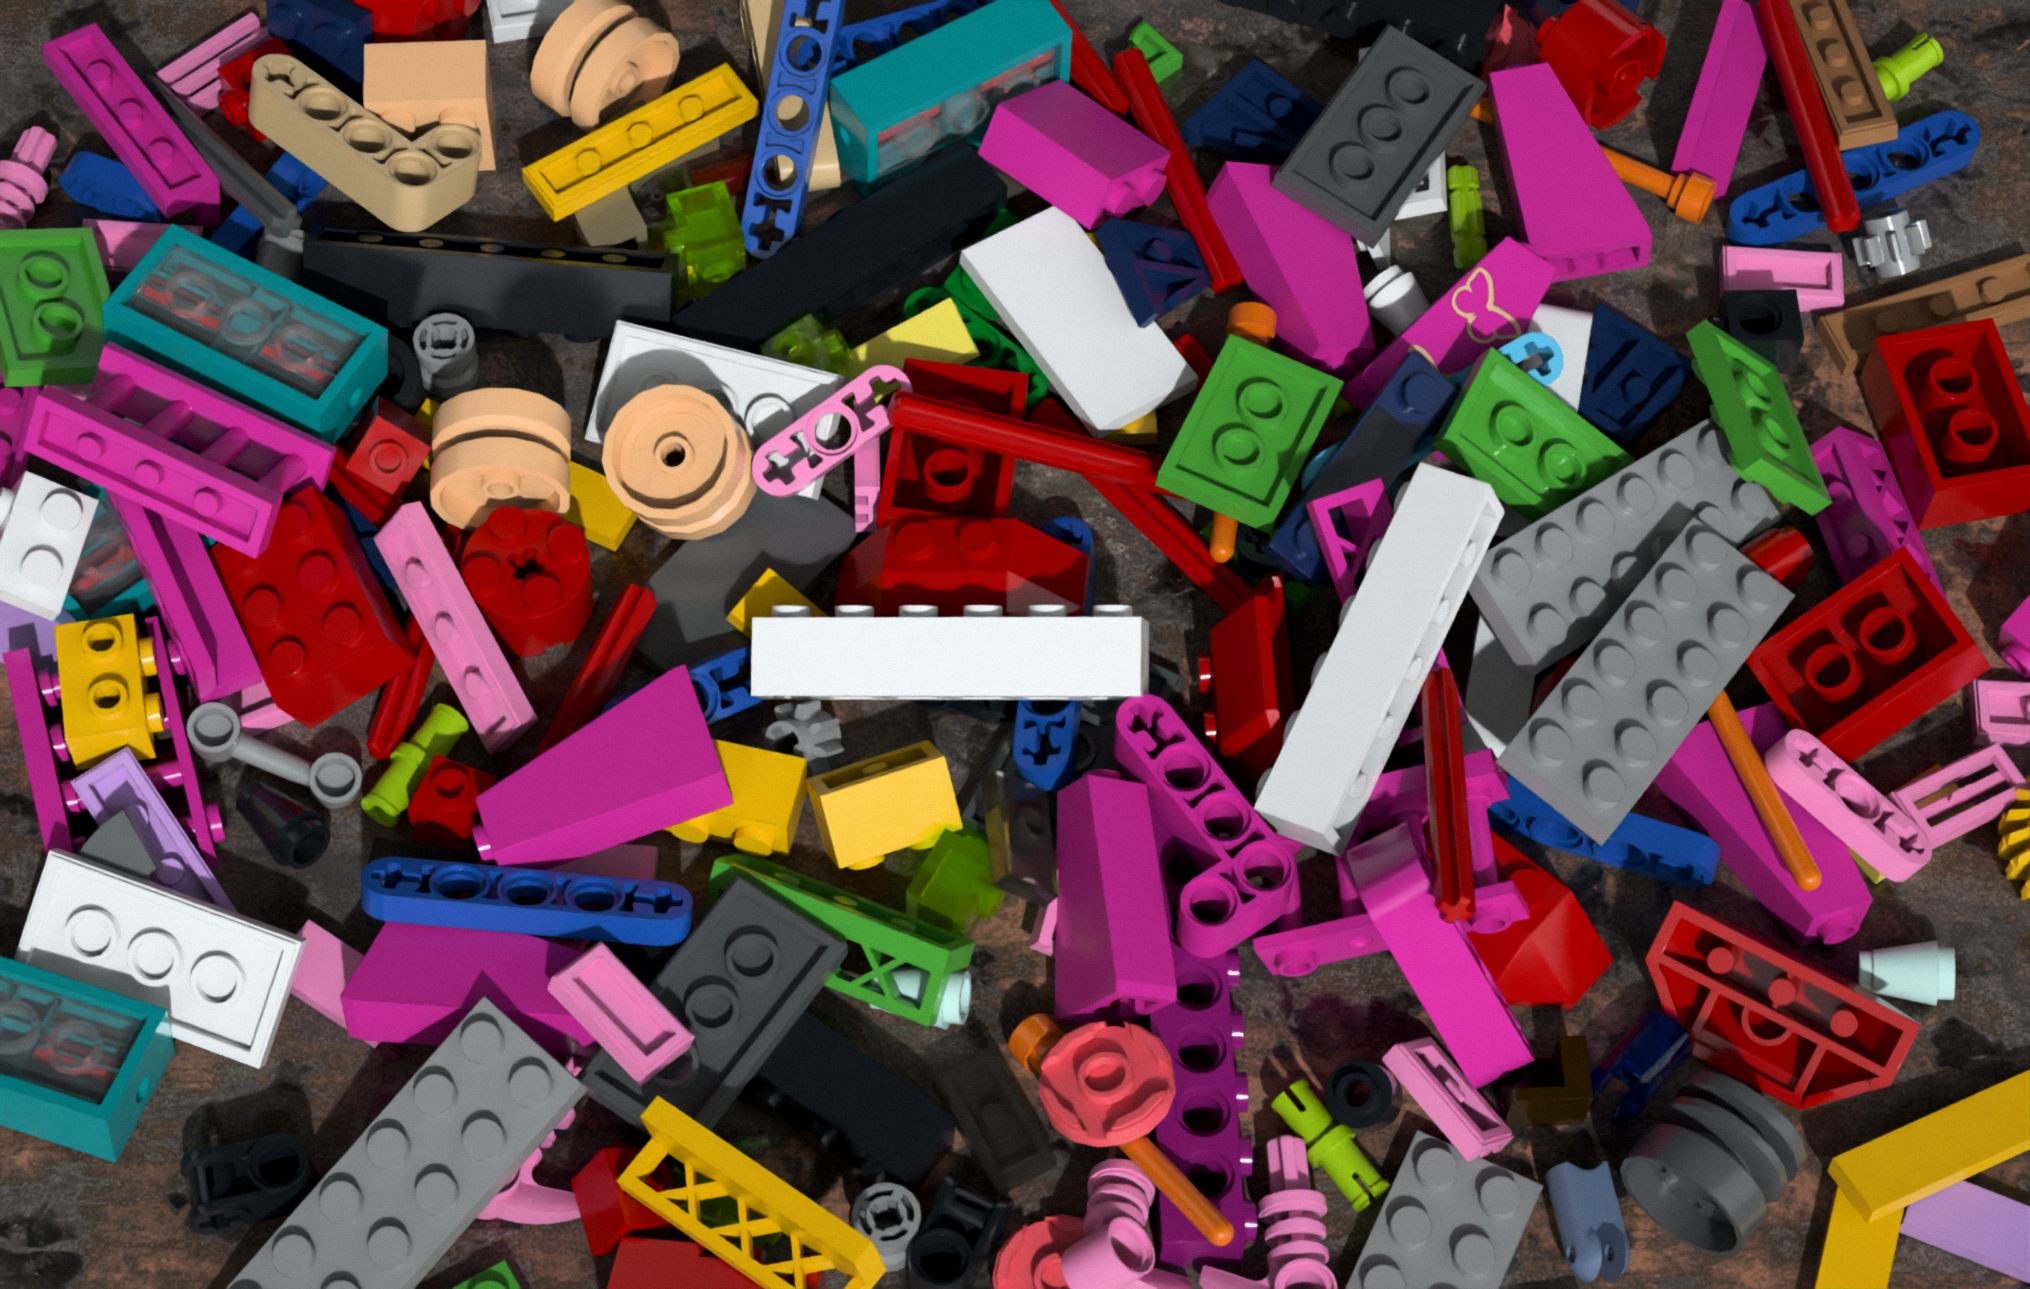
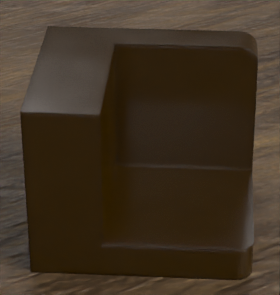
(1549, 1089)

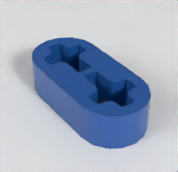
(108, 188)

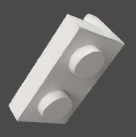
(41, 542)

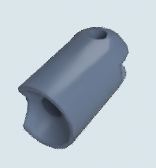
(1589, 1221)

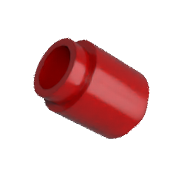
(1782, 555)

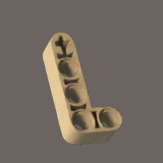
(761, 30)
(357, 152)

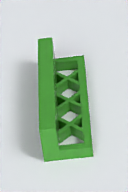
(860, 921)

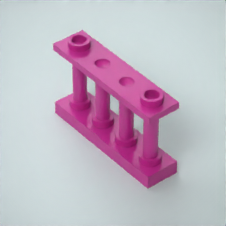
(165, 476)
(46, 747)
(1396, 798)

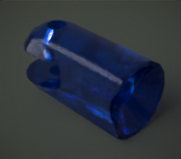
(1644, 1060)

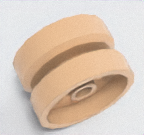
(602, 61)
(499, 452)
(680, 462)

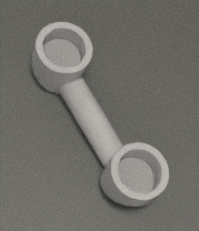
(217, 737)

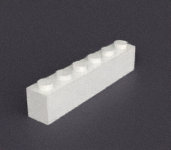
(950, 656)
(1378, 658)

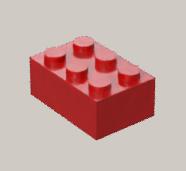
(1952, 422)
(945, 478)
(314, 611)
(1868, 658)

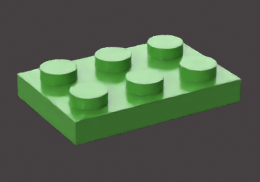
(50, 306)
(1757, 419)
(1249, 433)
(1524, 440)

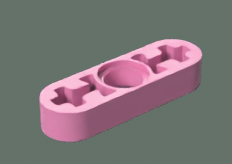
(803, 471)
(1820, 782)

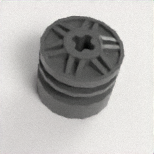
(1713, 1163)

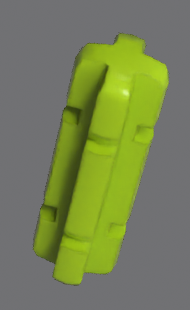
(1465, 216)

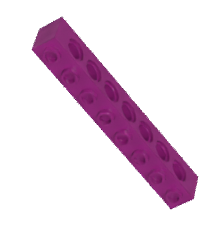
(1209, 1092)

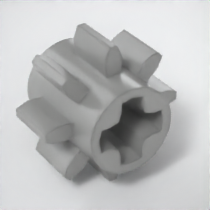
(1891, 242)
(805, 733)

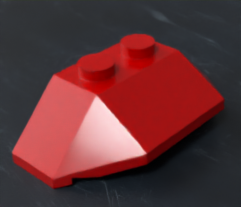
(962, 565)
(1248, 685)
(1552, 953)
(1774, 1012)

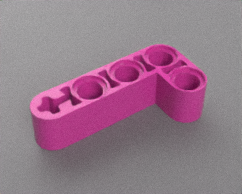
(1190, 815)
(1438, 957)

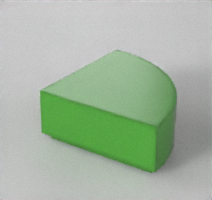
(1159, 53)

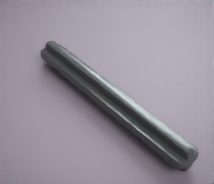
(234, 172)

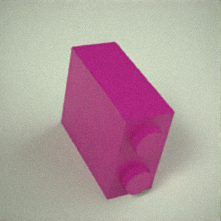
(1075, 154)

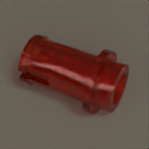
(734, 172)

